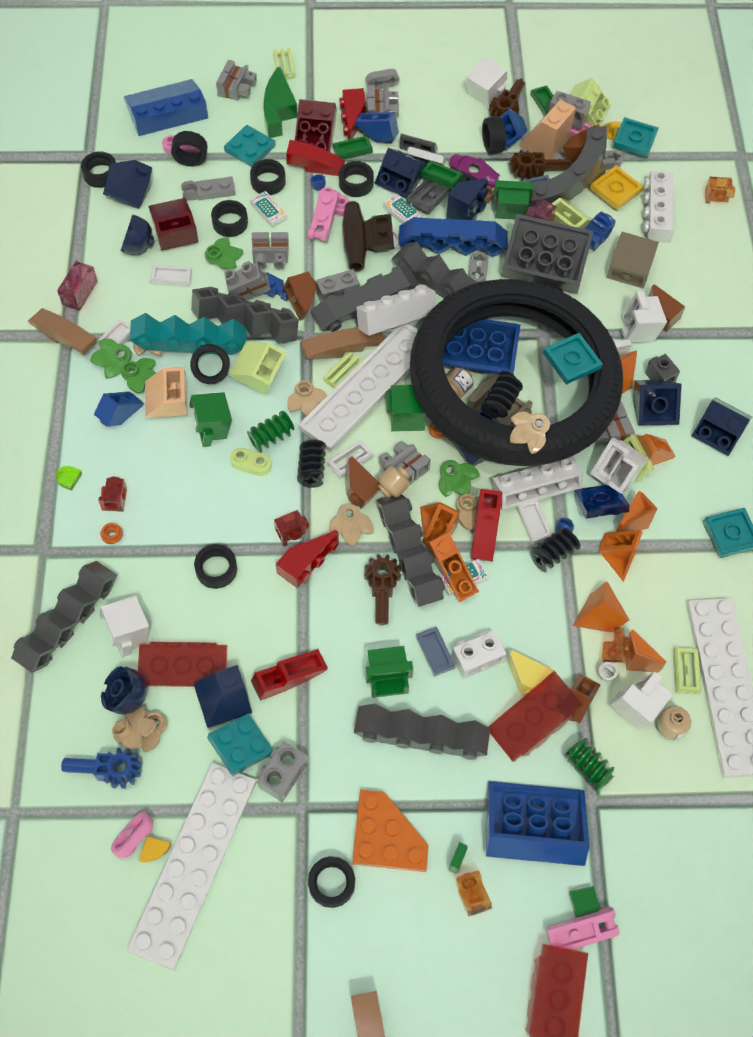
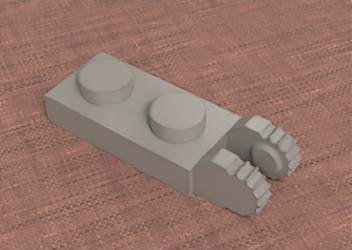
(208, 189)

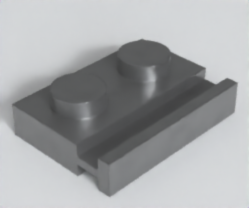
(428, 195)

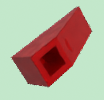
(353, 104)
(486, 524)
(302, 559)

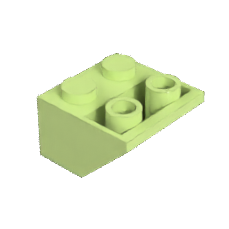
(599, 103)
(570, 214)
(257, 365)

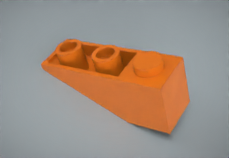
(450, 561)

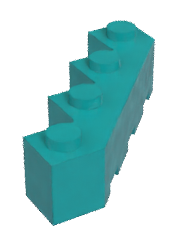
(179, 336)

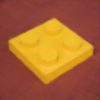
(616, 187)

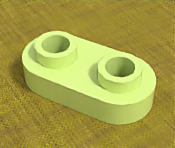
(250, 461)

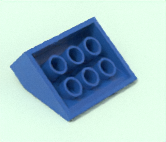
(166, 107)
(484, 347)
(537, 823)

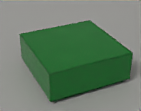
(458, 858)
(584, 901)

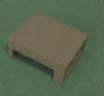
(632, 260)
(478, 397)

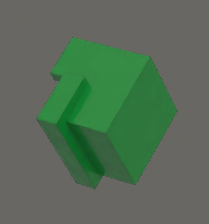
(512, 198)
(404, 409)
(211, 416)
(388, 671)

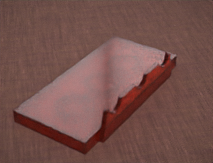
(180, 662)
(535, 717)
(556, 992)

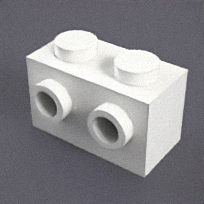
(478, 654)

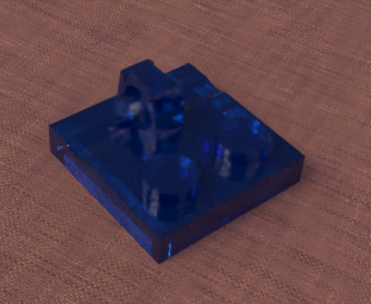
(600, 501)

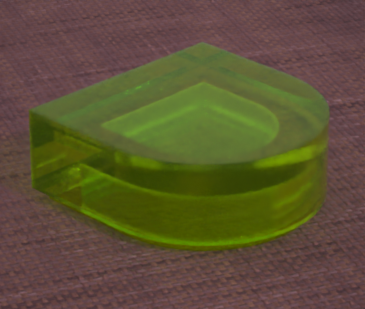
(68, 477)

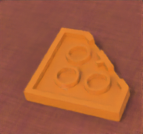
(386, 836)

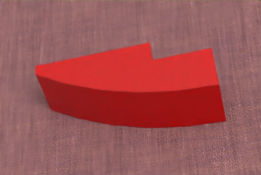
(313, 158)
(288, 674)

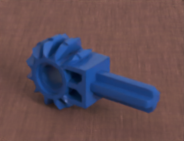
(602, 226)
(105, 767)

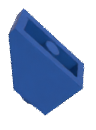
(379, 125)
(514, 127)
(117, 408)

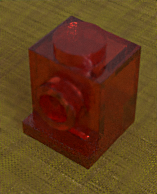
(113, 495)
(290, 527)

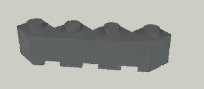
(431, 270)
(334, 311)
(255, 316)
(412, 555)
(56, 626)
(429, 733)

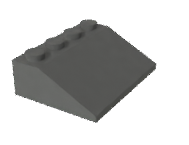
(547, 252)

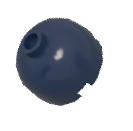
(137, 236)
(124, 691)

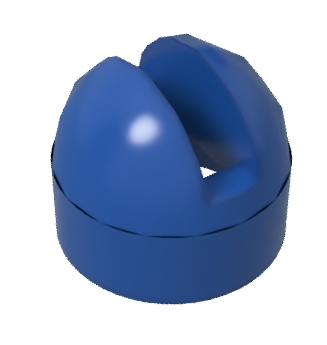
(318, 182)
(563, 523)

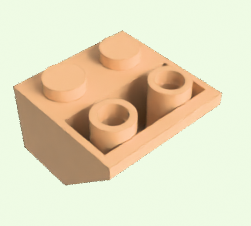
(166, 393)

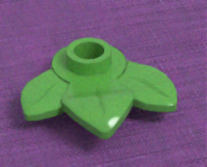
(223, 254)
(108, 358)
(142, 372)
(458, 480)

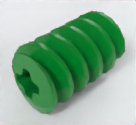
(270, 430)
(590, 764)

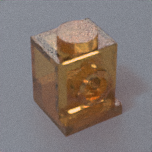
(719, 189)

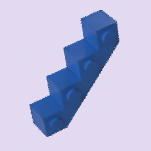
(461, 234)

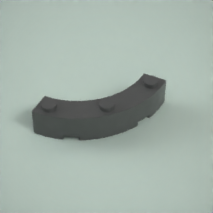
(579, 174)

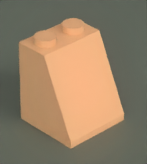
(551, 131)

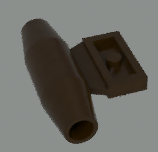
(360, 234)

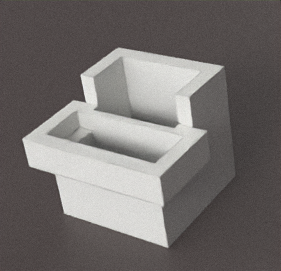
(486, 81)
(643, 318)
(619, 465)
(125, 624)
(642, 702)

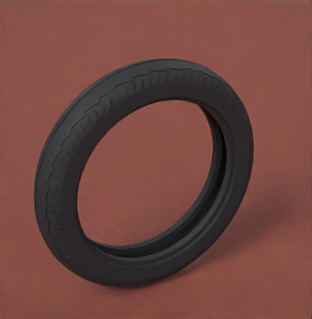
(527, 301)

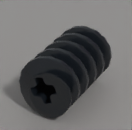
(502, 395)
(311, 463)
(552, 547)

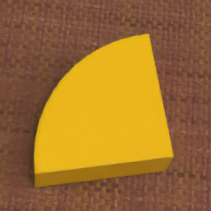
(612, 129)
(153, 850)

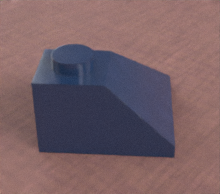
(127, 182)
(657, 402)
(222, 696)

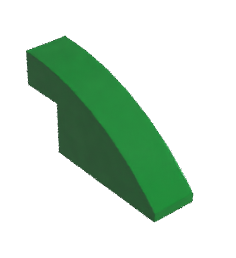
(278, 103)

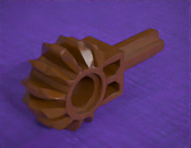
(507, 100)
(533, 165)
(382, 585)

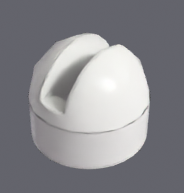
(610, 667)

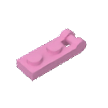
(324, 215)
(583, 930)

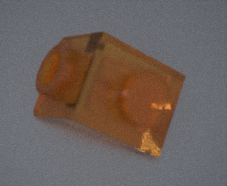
(616, 650)
(473, 893)

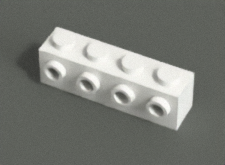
(659, 206)
(395, 309)
(538, 482)

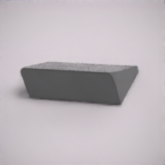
(409, 141)

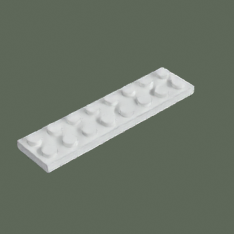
(361, 389)
(725, 682)
(191, 867)

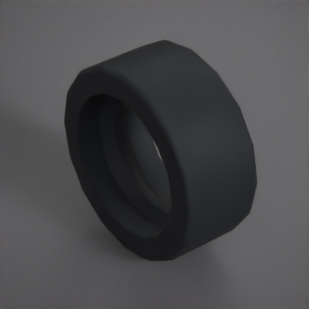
(494, 134)
(193, 139)
(92, 160)
(267, 166)
(356, 168)
(226, 207)
(196, 371)
(213, 551)
(319, 866)

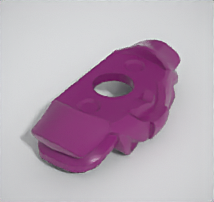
(462, 163)

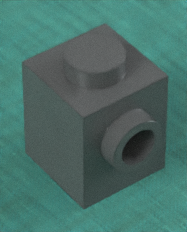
(662, 369)

